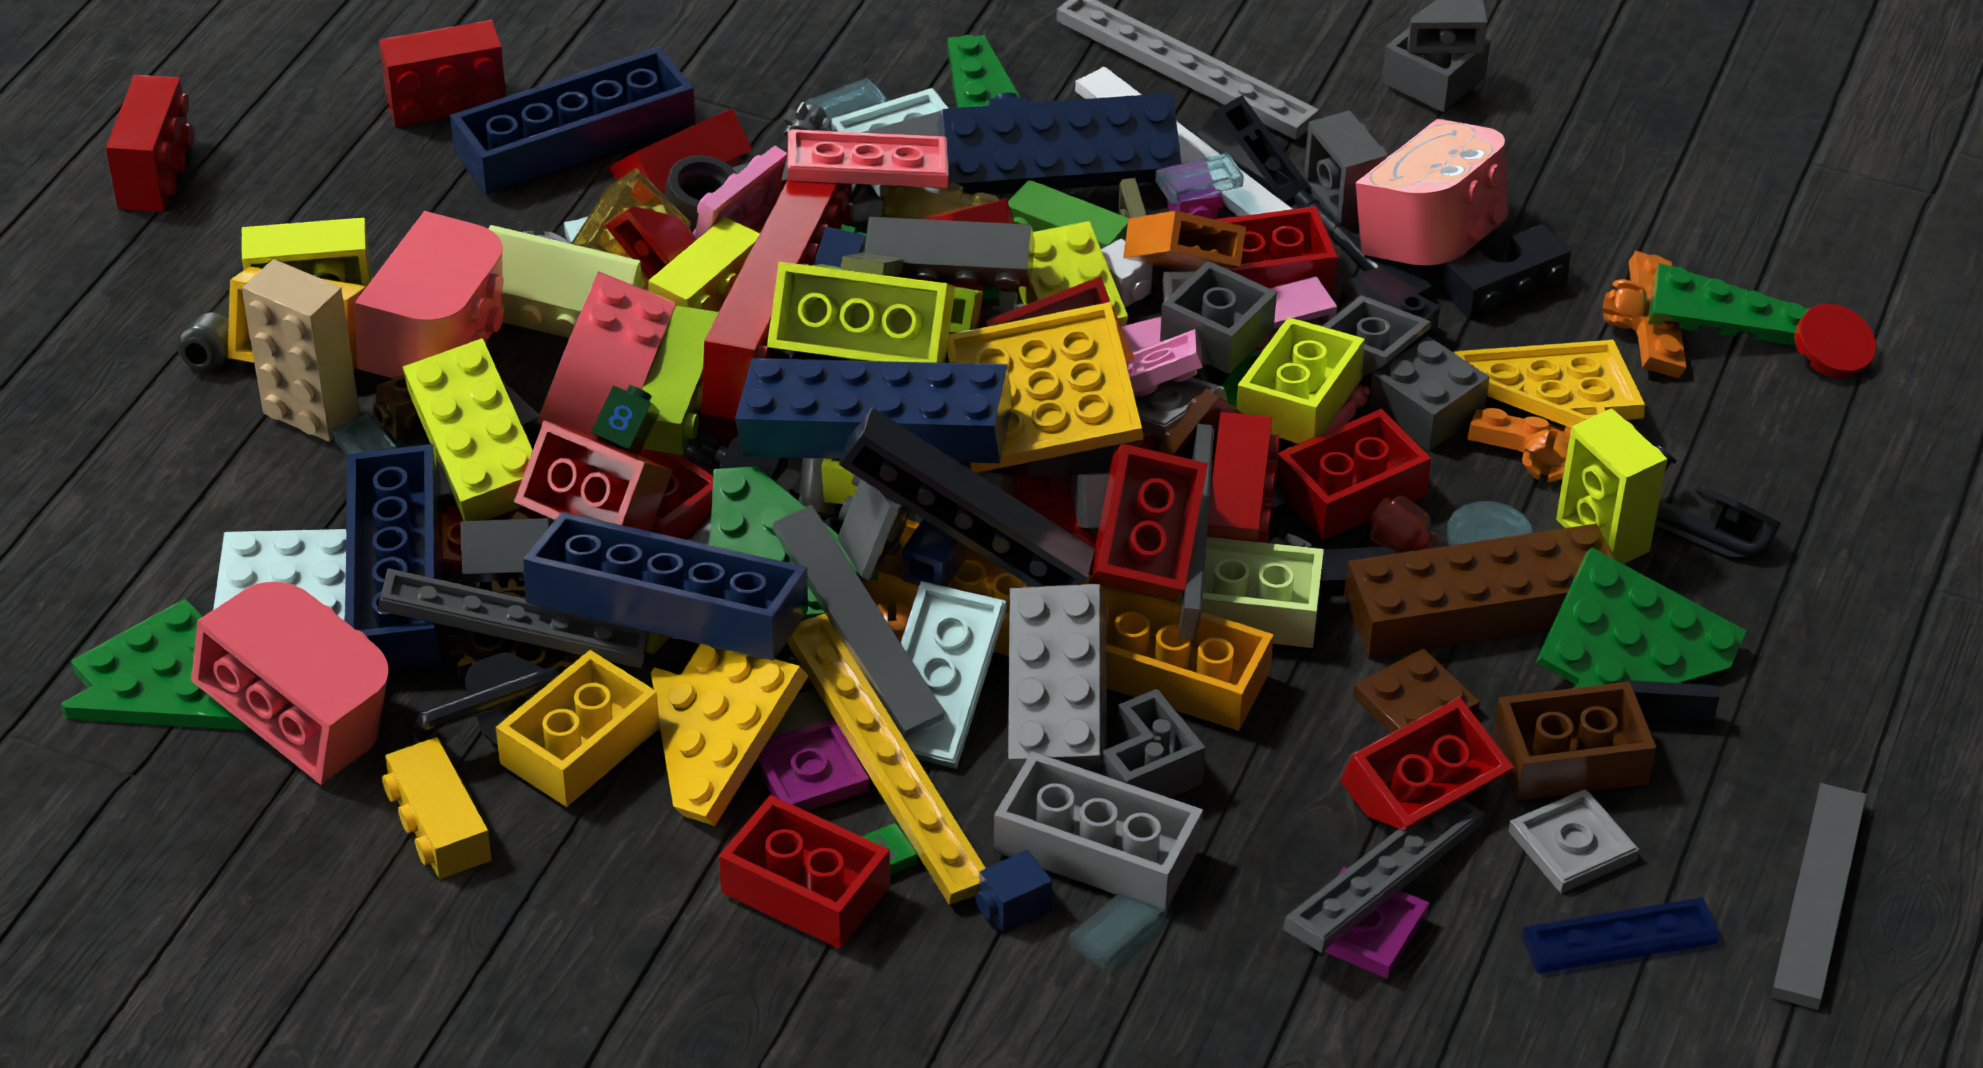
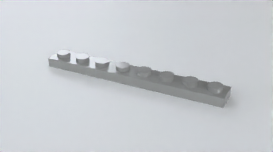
(1186, 64)

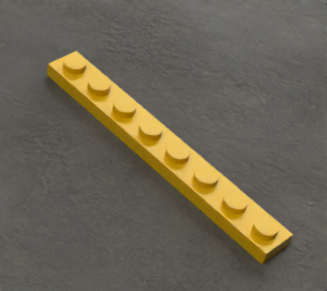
(887, 759)

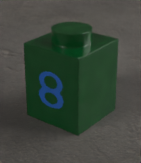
(626, 418)

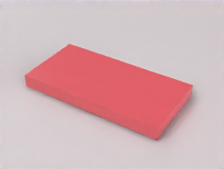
(867, 158)

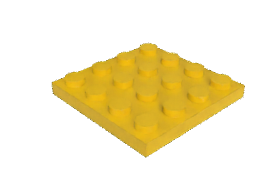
(1064, 383)

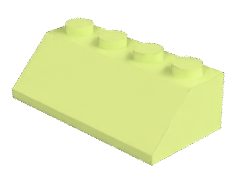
(551, 279)
(1264, 587)

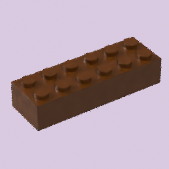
(1465, 590)

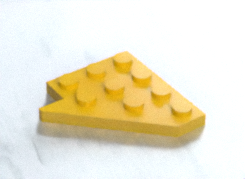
(1560, 380)
(718, 723)

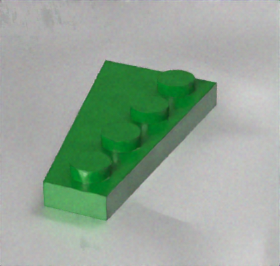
(976, 71)
(1713, 303)

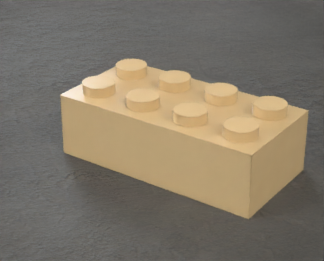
(301, 349)

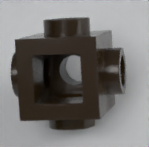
(396, 410)

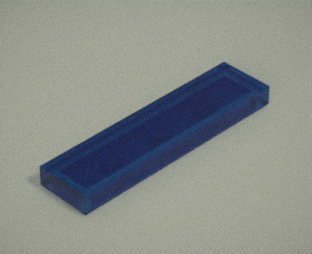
(1620, 935)

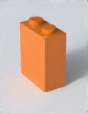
(1183, 241)

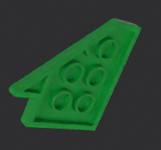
(743, 518)
(1634, 629)
(147, 677)

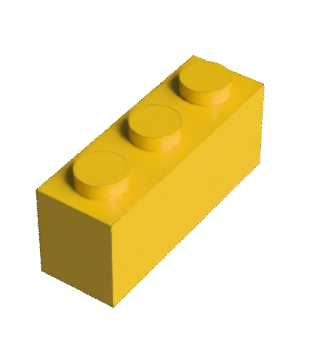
(436, 808)

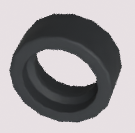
(693, 171)

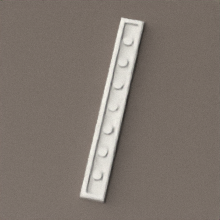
(1242, 201)

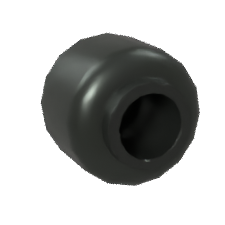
(205, 342)

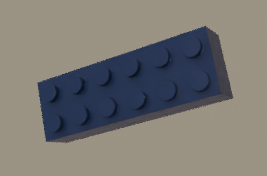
(573, 120)
(1060, 143)
(816, 404)
(394, 526)
(666, 585)

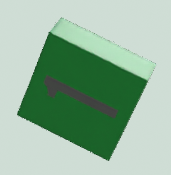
(901, 851)

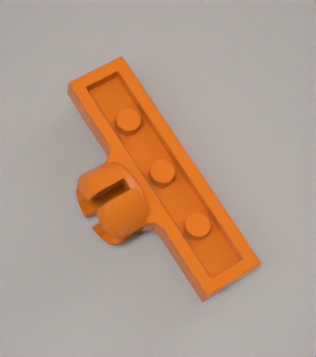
(1629, 308)
(1541, 442)

